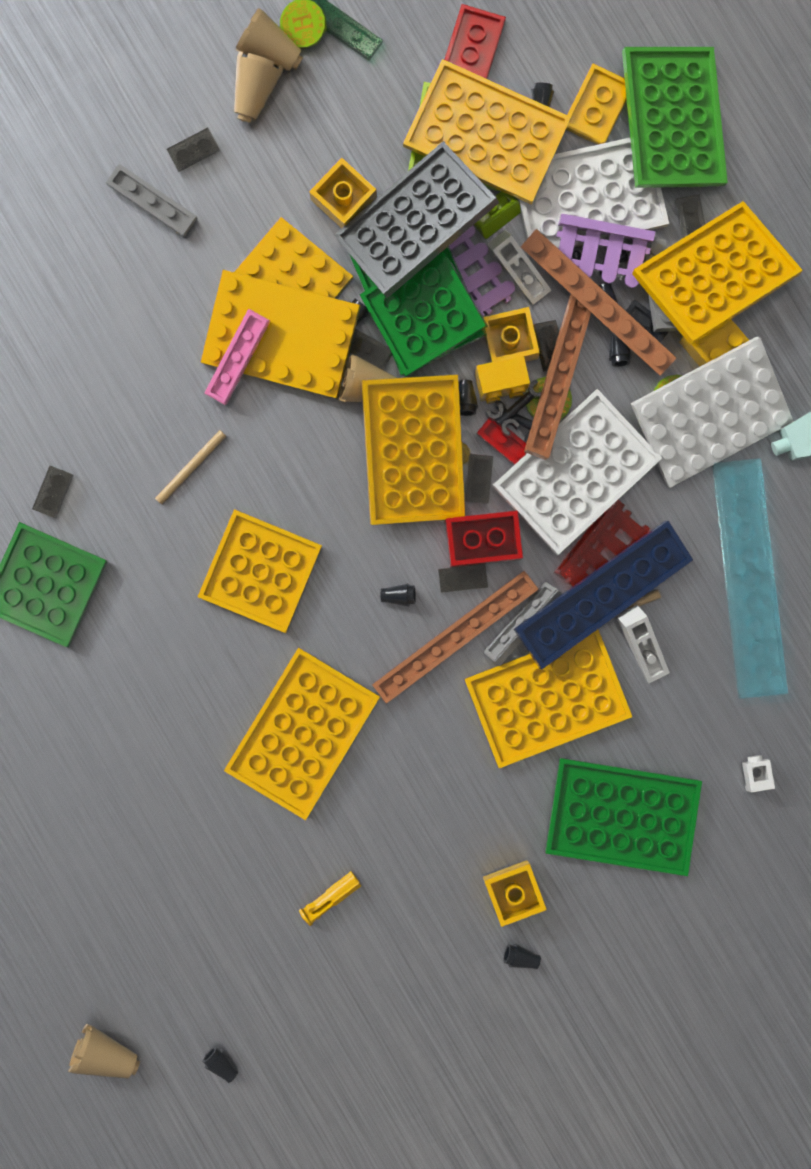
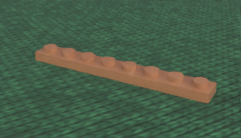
(598, 302)
(558, 379)
(455, 636)

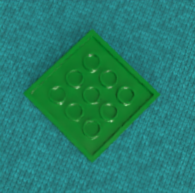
(425, 315)
(46, 584)

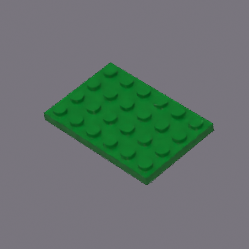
(623, 817)

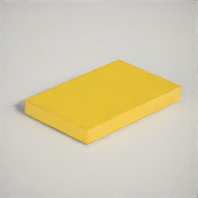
(597, 105)

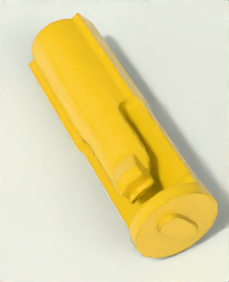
(330, 898)

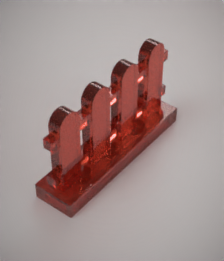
(599, 532)

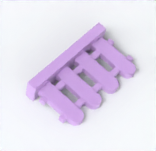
(614, 245)
(486, 274)

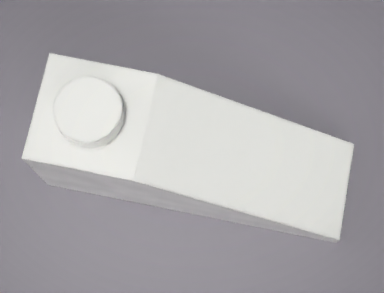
(519, 266)
(643, 643)

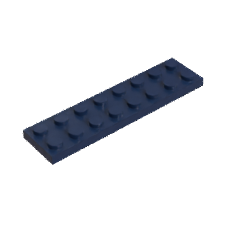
(603, 594)

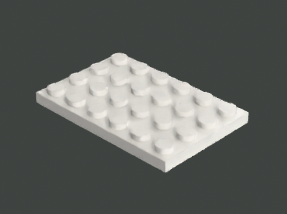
(593, 185)
(713, 412)
(588, 470)

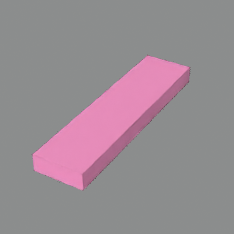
(237, 356)

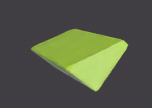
(498, 216)

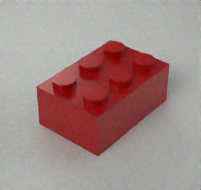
(483, 539)

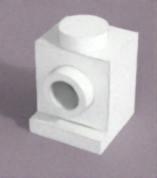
(764, 780)

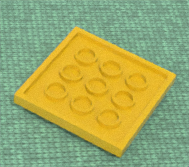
(294, 261)
(259, 571)

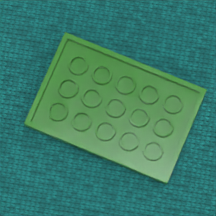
(674, 117)

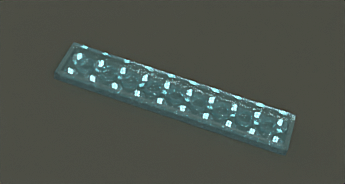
(749, 578)

